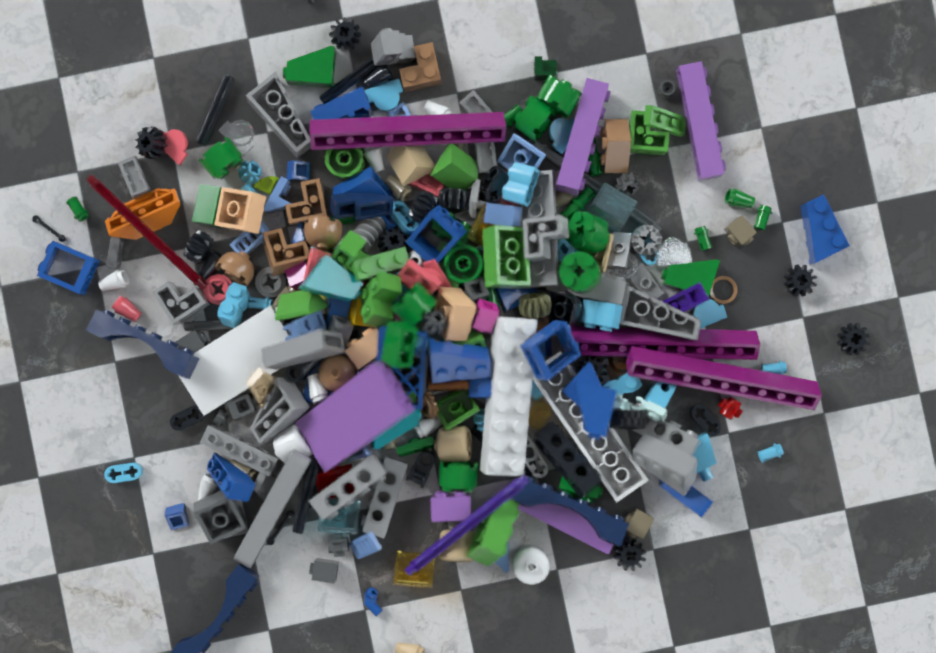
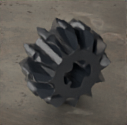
(339, 39)
(151, 142)
(454, 199)
(422, 205)
(386, 240)
(198, 247)
(805, 277)
(858, 344)
(595, 363)
(630, 561)

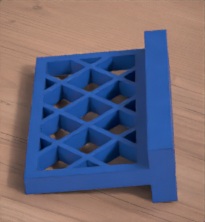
(381, 337)

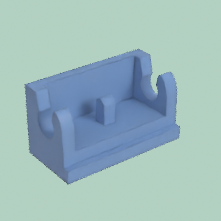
(305, 325)

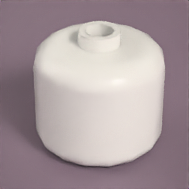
(289, 440)
(530, 556)

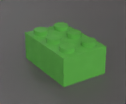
(505, 258)
(493, 533)

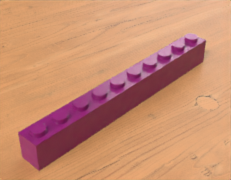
(407, 130)
(710, 343)
(723, 378)

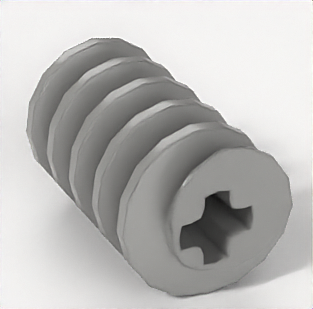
(370, 230)

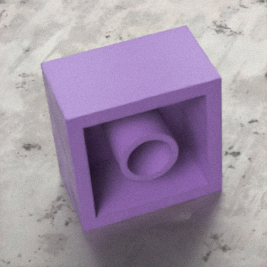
(450, 506)

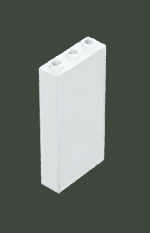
(232, 359)

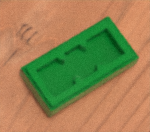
(415, 445)

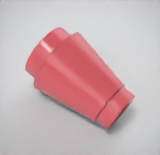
(126, 309)

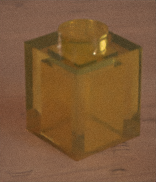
(539, 415)

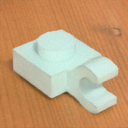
(621, 404)
(654, 411)

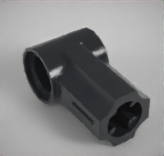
(304, 368)

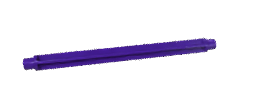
(467, 524)

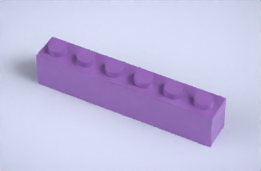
(700, 121)
(582, 136)
(568, 522)

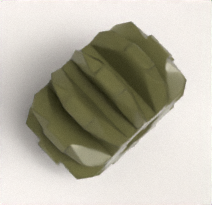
(535, 305)

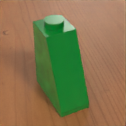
(312, 69)
(688, 274)

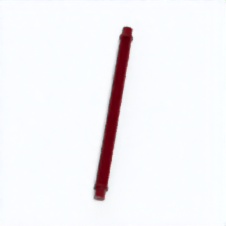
(146, 232)

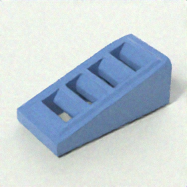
(365, 545)

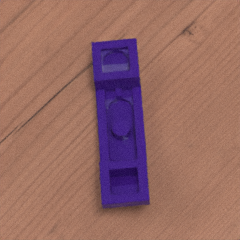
(688, 298)

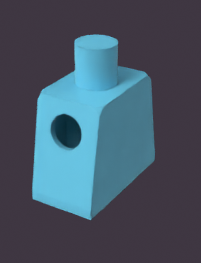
(657, 396)
(705, 457)

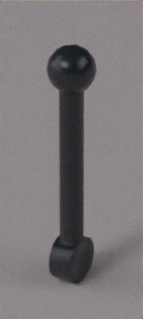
(37, 219)
(271, 540)

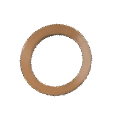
(734, 290)

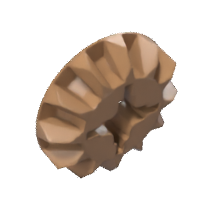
(429, 405)

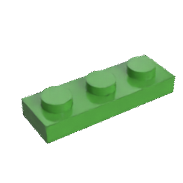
(664, 120)
(383, 262)

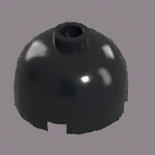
(565, 308)

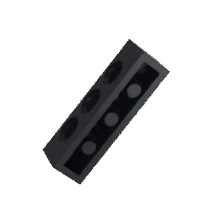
(581, 485)

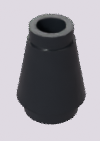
(378, 76)
(209, 263)

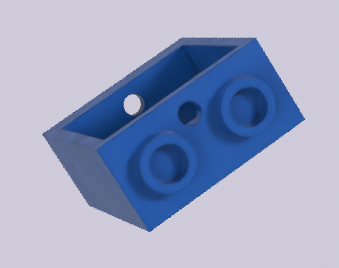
(424, 247)
(86, 273)
(535, 359)

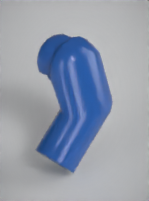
(370, 601)

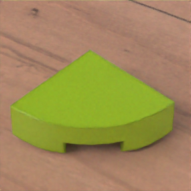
(267, 184)

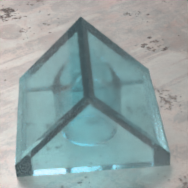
(612, 206)
(345, 522)

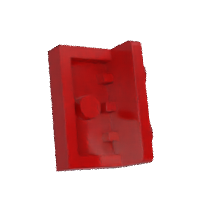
(326, 479)

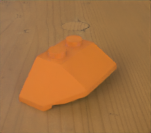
(153, 208)

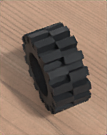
(628, 419)

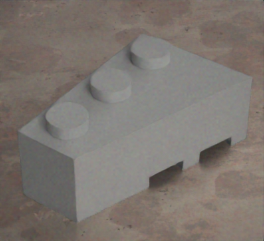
(280, 411)
(666, 463)

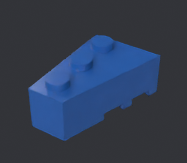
(347, 106)
(822, 230)
(457, 362)

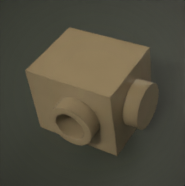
(740, 232)
(639, 523)

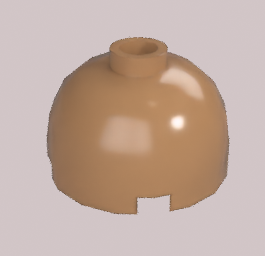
(322, 232)
(236, 267)
(336, 371)

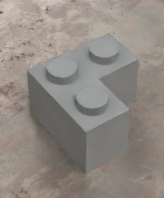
(392, 48)
(539, 233)
(179, 306)

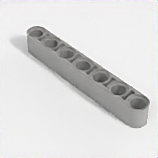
(272, 508)

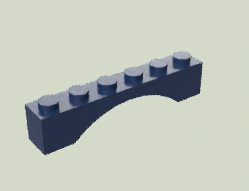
(174, 359)
(606, 527)
(237, 585)

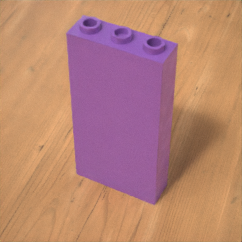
(355, 415)

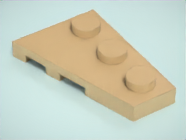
(260, 385)

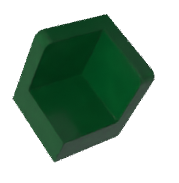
(543, 68)

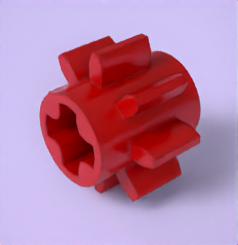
(730, 408)

